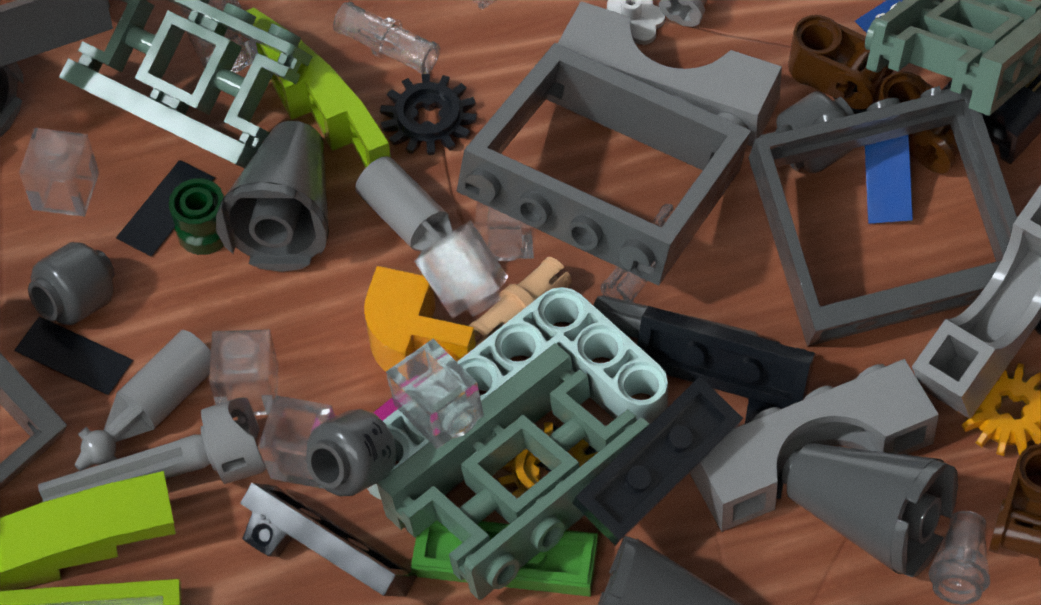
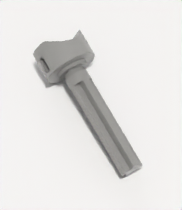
(222, 443)

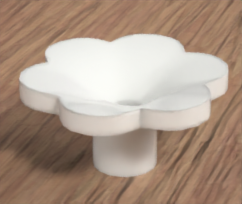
(643, 18)

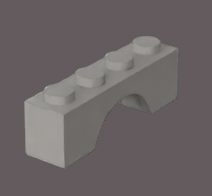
(730, 87)
(980, 343)
(874, 412)

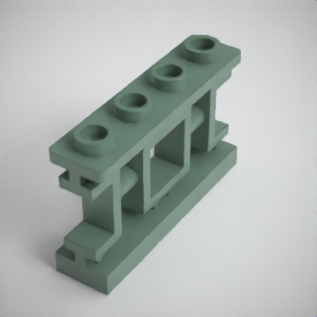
(975, 42)
(169, 104)
(417, 488)

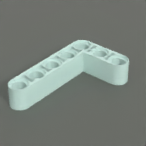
(585, 339)

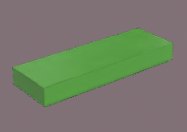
(562, 569)

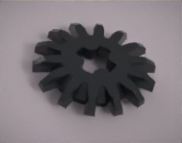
(429, 96)

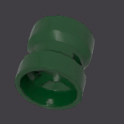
(194, 214)

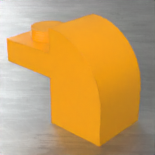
(401, 320)

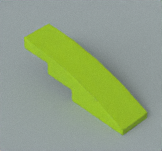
(329, 99)
(81, 529)

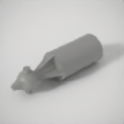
(403, 204)
(148, 397)

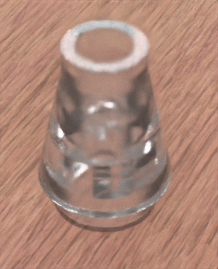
(961, 561)

